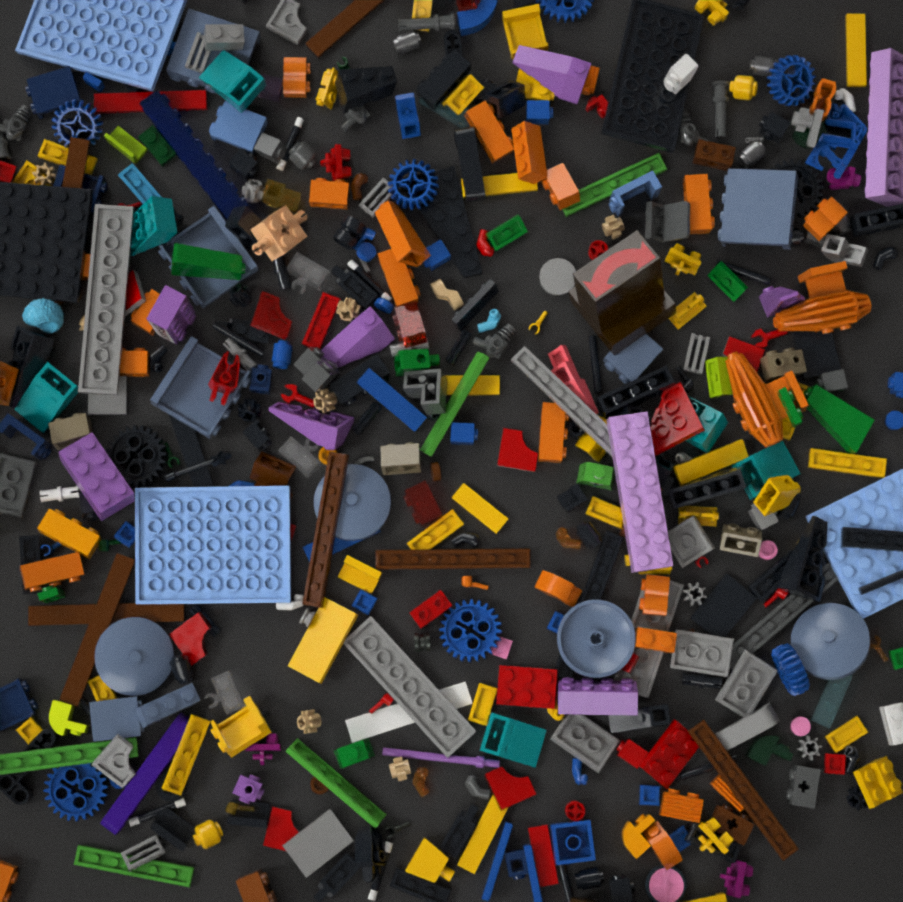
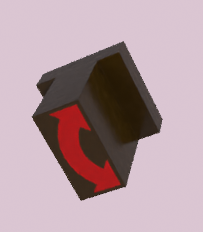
(622, 293)

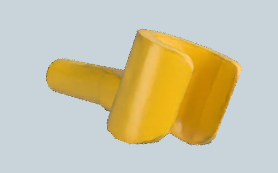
(539, 322)

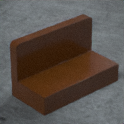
(272, 470)

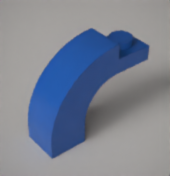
(476, 19)

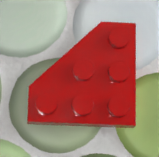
(674, 420)

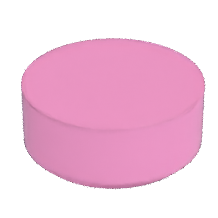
(768, 550)
(800, 726)

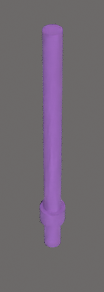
(479, 761)

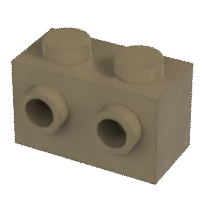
(777, 364)
(69, 430)
(400, 458)
(740, 540)

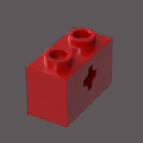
(430, 609)

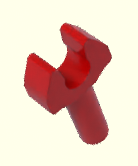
(767, 336)
(296, 396)

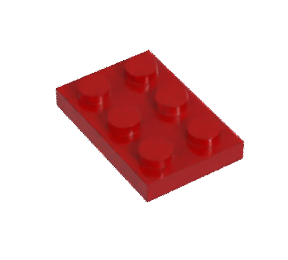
(527, 687)
(669, 754)

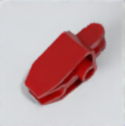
(224, 378)

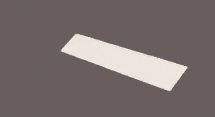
(395, 717)

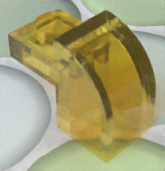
(278, 196)

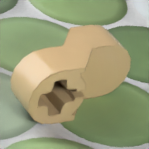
(445, 294)

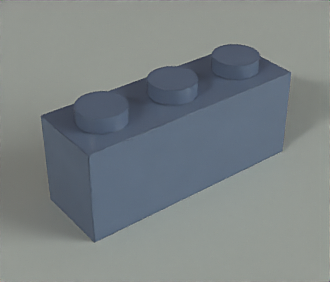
(167, 705)

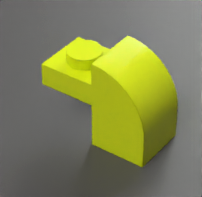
(60, 719)

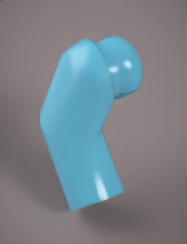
(492, 321)

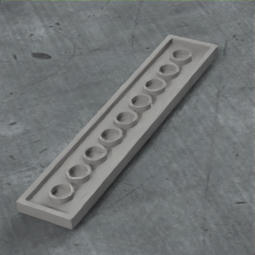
(106, 300)

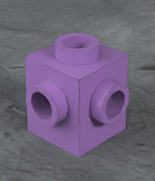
(241, 788)

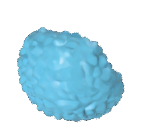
(44, 315)

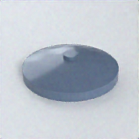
(363, 503)
(596, 638)
(831, 641)
(133, 656)

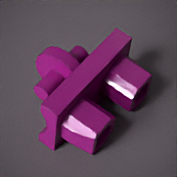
(848, 179)
(272, 744)
(735, 877)

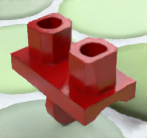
(334, 160)

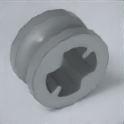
(307, 617)

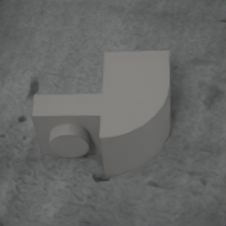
(839, 250)

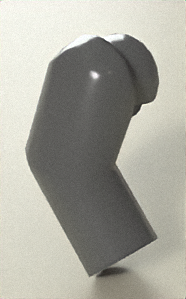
(474, 789)

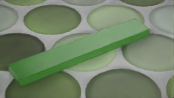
(603, 188)
(454, 403)
(336, 783)
(153, 870)

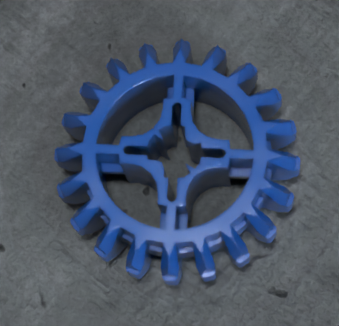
(799, 70)
(69, 122)
(405, 184)
(790, 669)

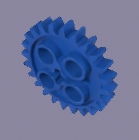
(564, 12)
(461, 645)
(68, 805)

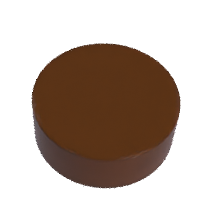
(435, 471)
(318, 787)

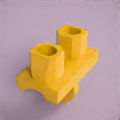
(717, 10)
(682, 261)
(721, 843)

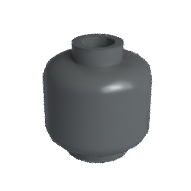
(302, 155)

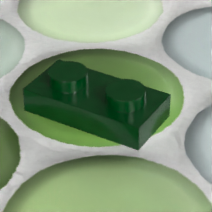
(157, 146)

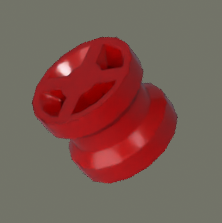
(599, 247)
(578, 810)

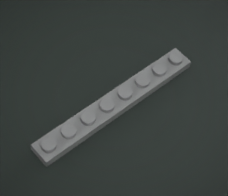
(563, 397)

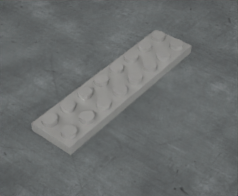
(409, 686)

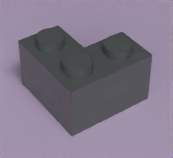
(316, 369)
(430, 387)

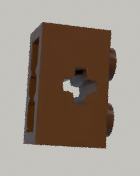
(713, 155)
(742, 827)

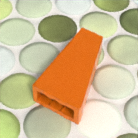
(401, 235)

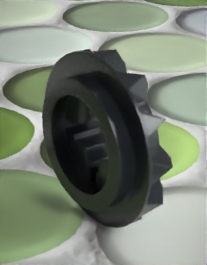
(166, 795)

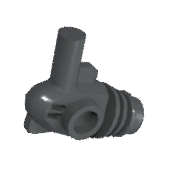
(355, 115)
(16, 124)
(687, 131)
(498, 343)

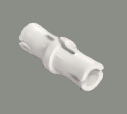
(59, 493)

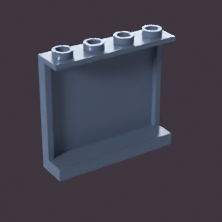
(194, 23)
(758, 207)
(209, 234)
(186, 390)

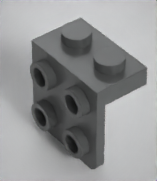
(667, 221)

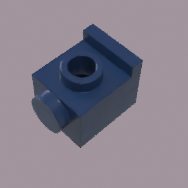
(263, 386)
(516, 855)

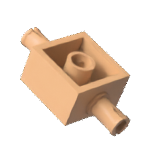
(279, 232)

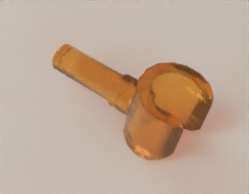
(877, 647)

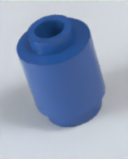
(282, 354)

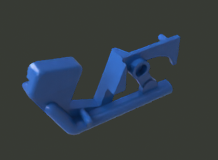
(843, 118)

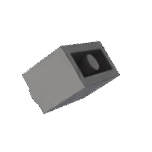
(223, 37)

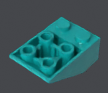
(233, 80)
(153, 224)
(46, 397)
(713, 423)
(765, 464)
(513, 740)

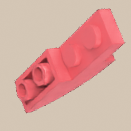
(566, 371)

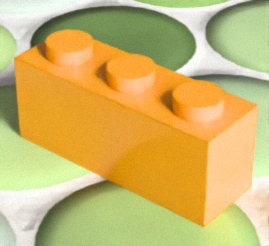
(69, 533)

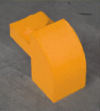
(632, 837)

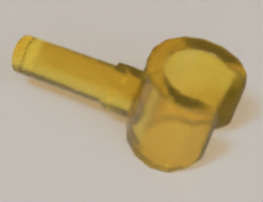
(232, 808)

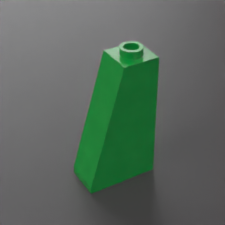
(206, 263)
(840, 419)

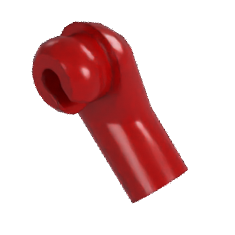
(482, 244)

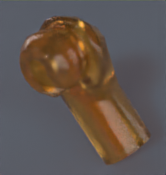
(565, 540)
(419, 780)

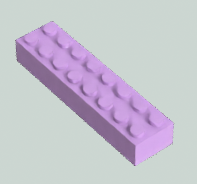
(885, 129)
(639, 492)

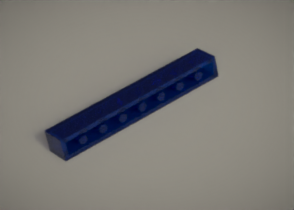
(191, 153)

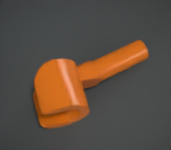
(467, 582)

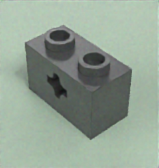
(808, 777)

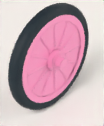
(666, 885)

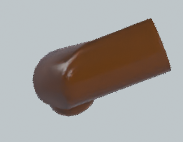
(356, 184)

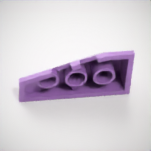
(554, 71)
(779, 299)
(359, 339)
(321, 428)

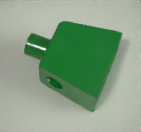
(407, 360)
(354, 753)

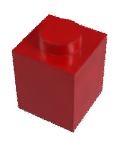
(631, 753)

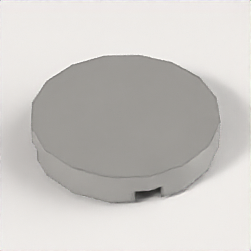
(557, 276)

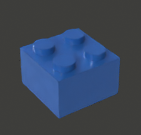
(572, 842)

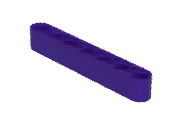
(145, 777)

